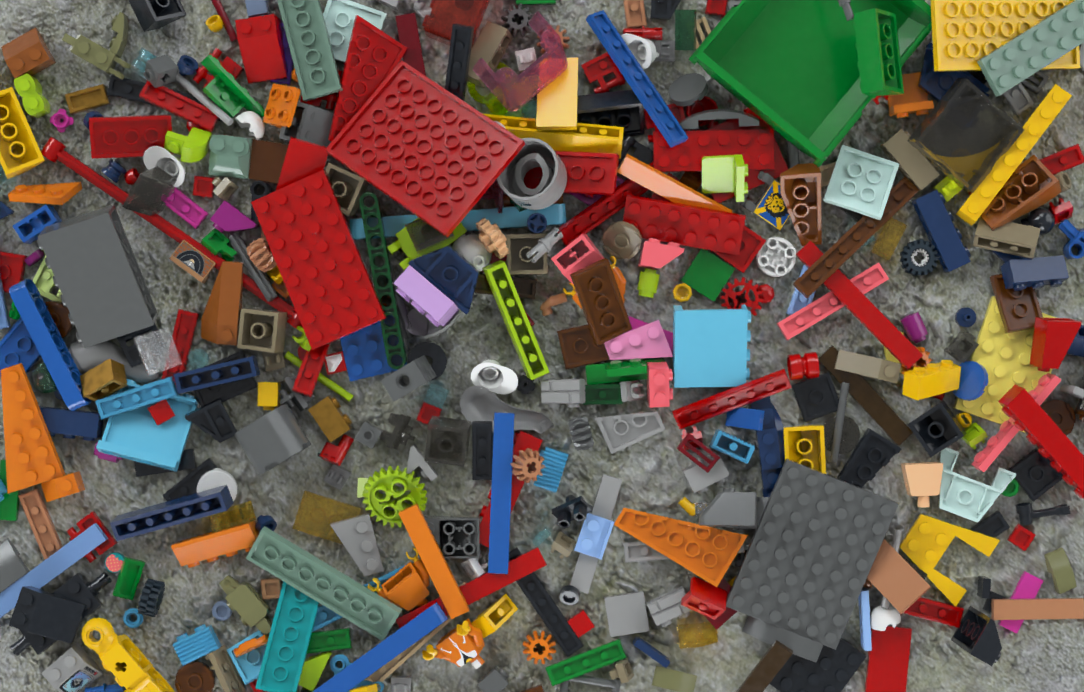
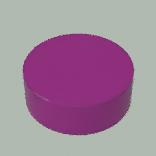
(34, 257)

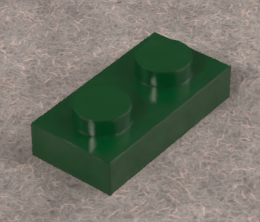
(602, 394)

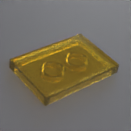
(318, 512)

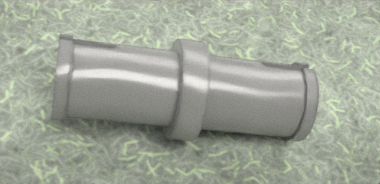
(544, 245)

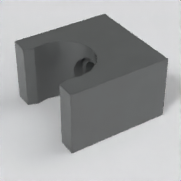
(419, 373)

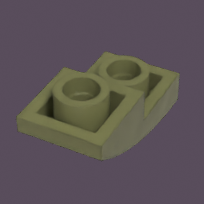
(120, 26)
(1061, 570)
(674, 680)

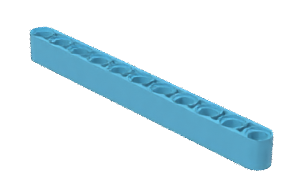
(507, 219)

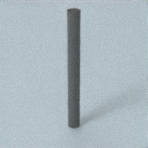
(839, 422)

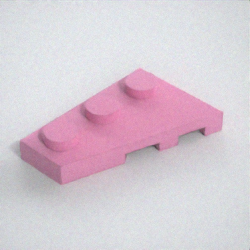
(639, 343)

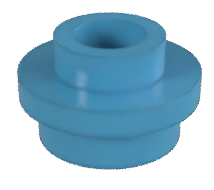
(127, 618)

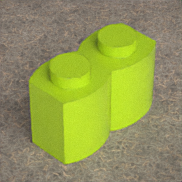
(31, 91)

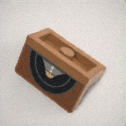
(193, 261)

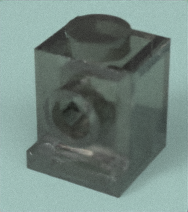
(969, 346)

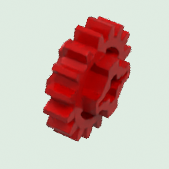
(754, 304)

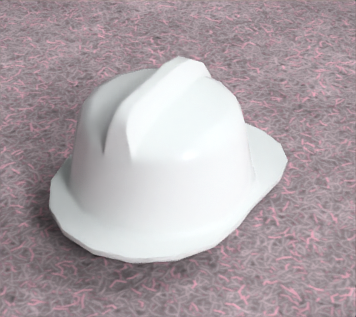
(641, 48)
(170, 163)
(494, 377)

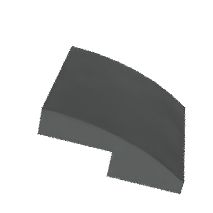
(11, 565)

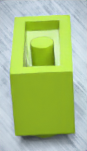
(313, 670)

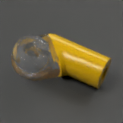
(692, 509)

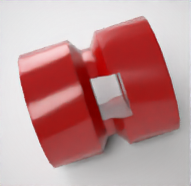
(803, 366)

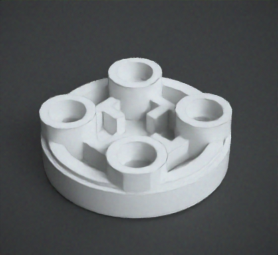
(776, 257)
(217, 478)

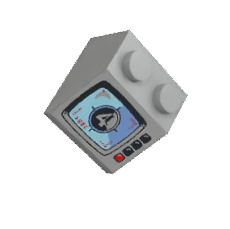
(72, 671)

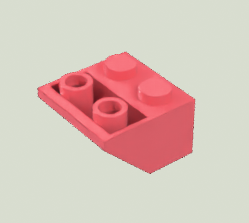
(656, 255)
(577, 256)

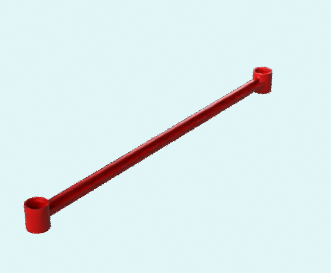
(55, 150)

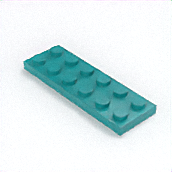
(287, 641)

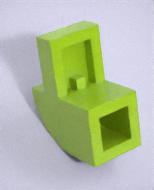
(190, 148)

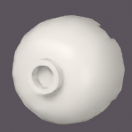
(472, 250)

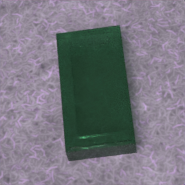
(685, 29)

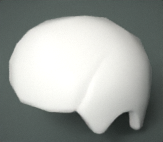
(252, 121)
(881, 618)

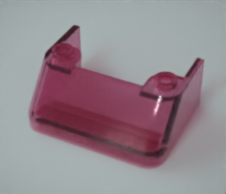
(519, 89)

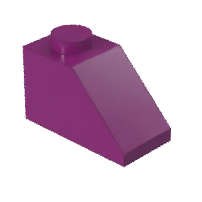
(231, 219)

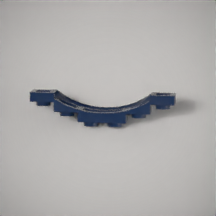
(770, 445)

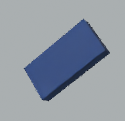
(745, 418)

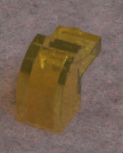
(234, 516)

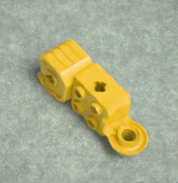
(123, 658)

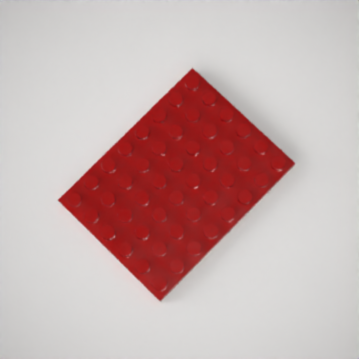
(425, 148)

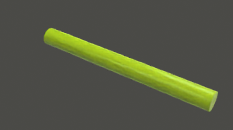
(322, 379)

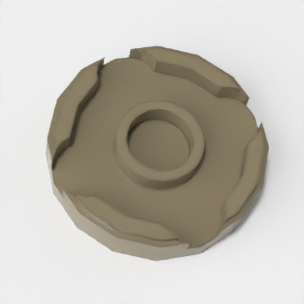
(622, 240)

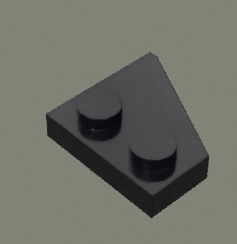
(213, 420)

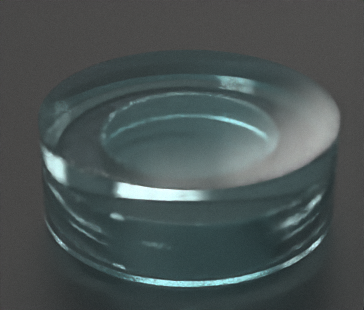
(198, 358)

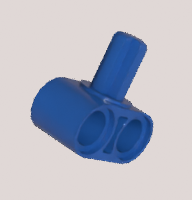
(1075, 238)

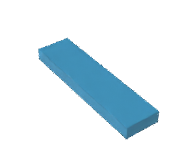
(136, 397)

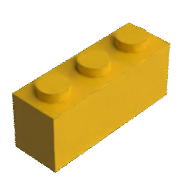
(931, 380)

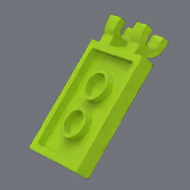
(404, 242)

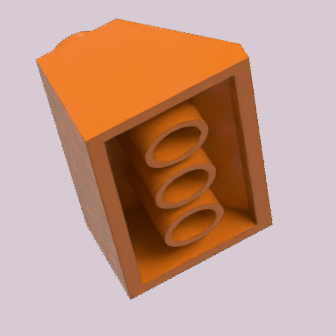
(212, 545)

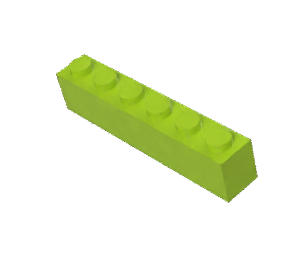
(515, 319)

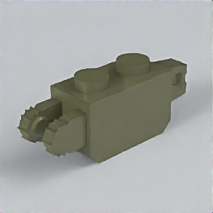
(95, 54)
(247, 603)

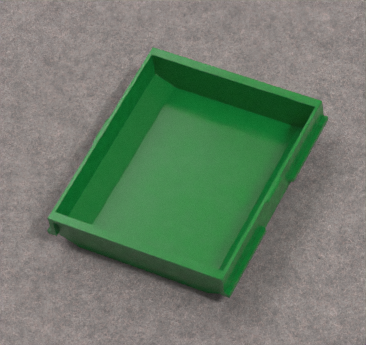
(800, 63)

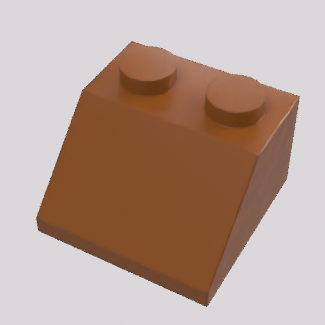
(27, 54)

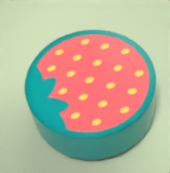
(114, 562)

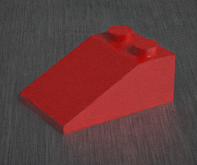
(261, 48)

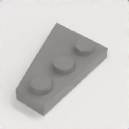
(629, 429)
(360, 542)

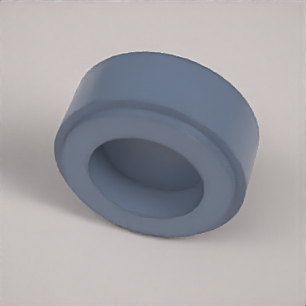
(221, 611)

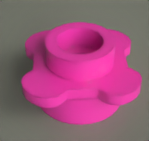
(61, 114)

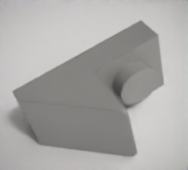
(417, 459)

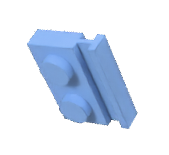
(594, 536)

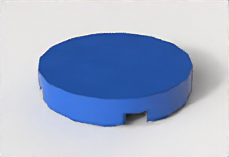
(972, 381)

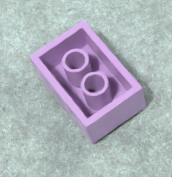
(426, 297)

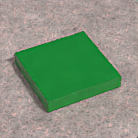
(707, 274)

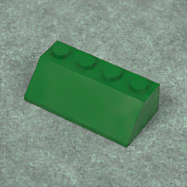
(878, 53)

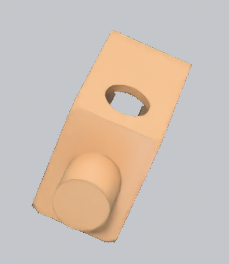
(922, 480)

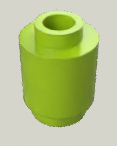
(648, 283)

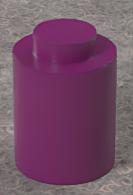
(914, 327)

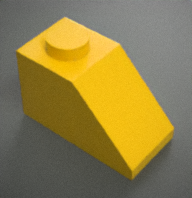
(495, 615)

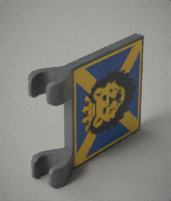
(770, 205)

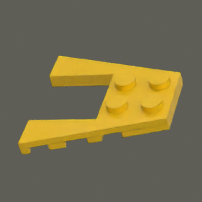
(928, 542)

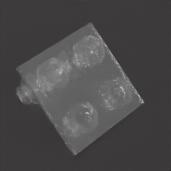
(157, 351)

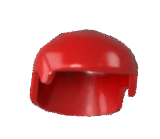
(702, 105)

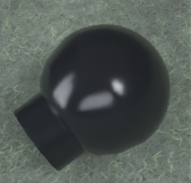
(1040, 218)

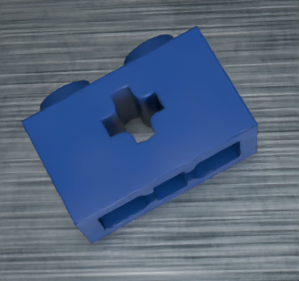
(33, 224)

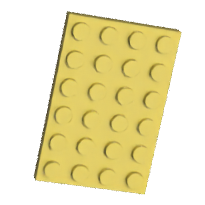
(1006, 362)

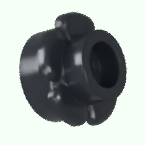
(525, 389)

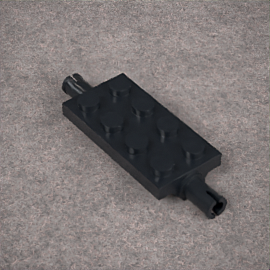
(76, 590)

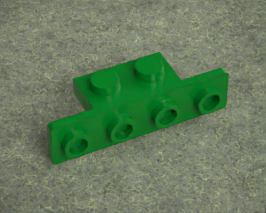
(227, 92)
(618, 371)

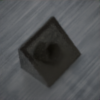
(425, 236)

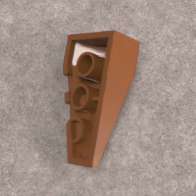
(1025, 191)
(802, 196)
(223, 309)

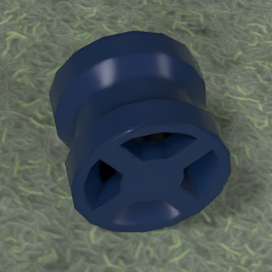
(113, 170)
(537, 220)

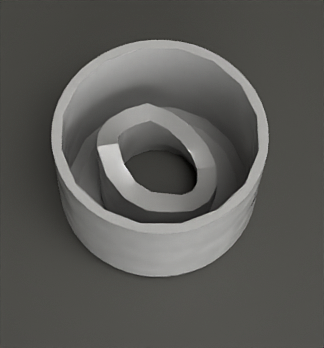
(553, 182)

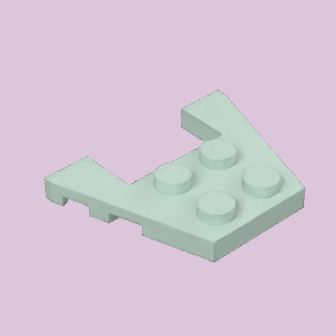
(967, 496)

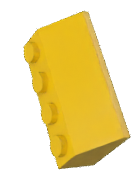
(17, 143)
(805, 446)

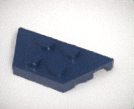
(938, 82)
(449, 274)

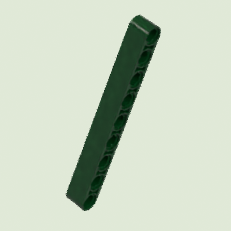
(385, 270)

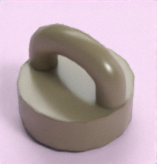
(1064, 180)

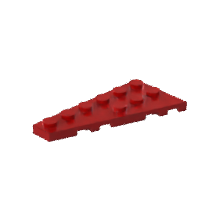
(367, 64)

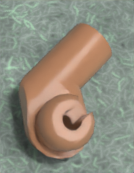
(552, 301)

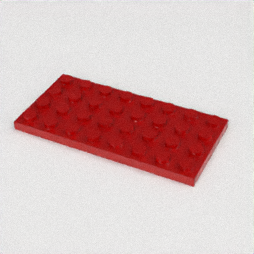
(318, 260)

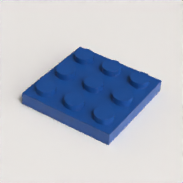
(366, 351)

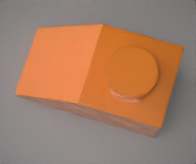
(63, 486)

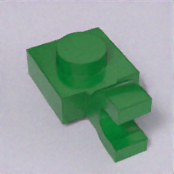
(218, 243)

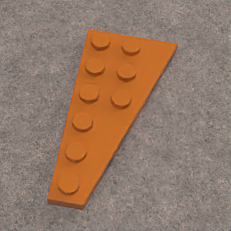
(28, 444)
(695, 547)

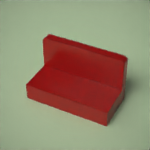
(705, 598)

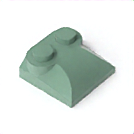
(230, 156)

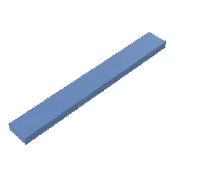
(53, 566)

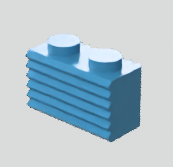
(732, 446)
(555, 464)
(196, 644)

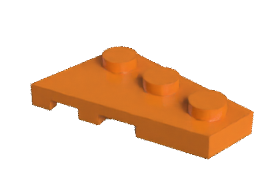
(45, 193)

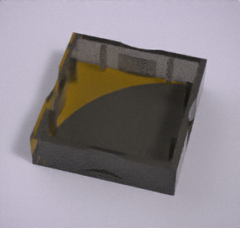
(965, 135)

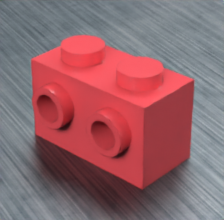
(658, 384)

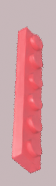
(829, 303)
(1008, 430)

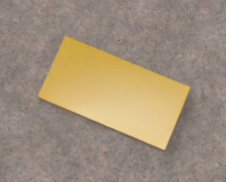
(559, 101)

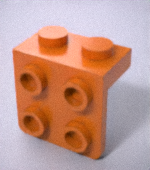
(912, 101)
(281, 105)

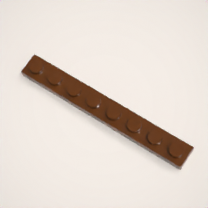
(853, 240)

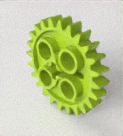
(386, 482)

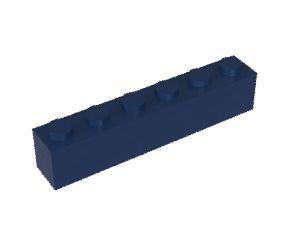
(172, 513)

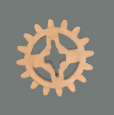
(492, 238)

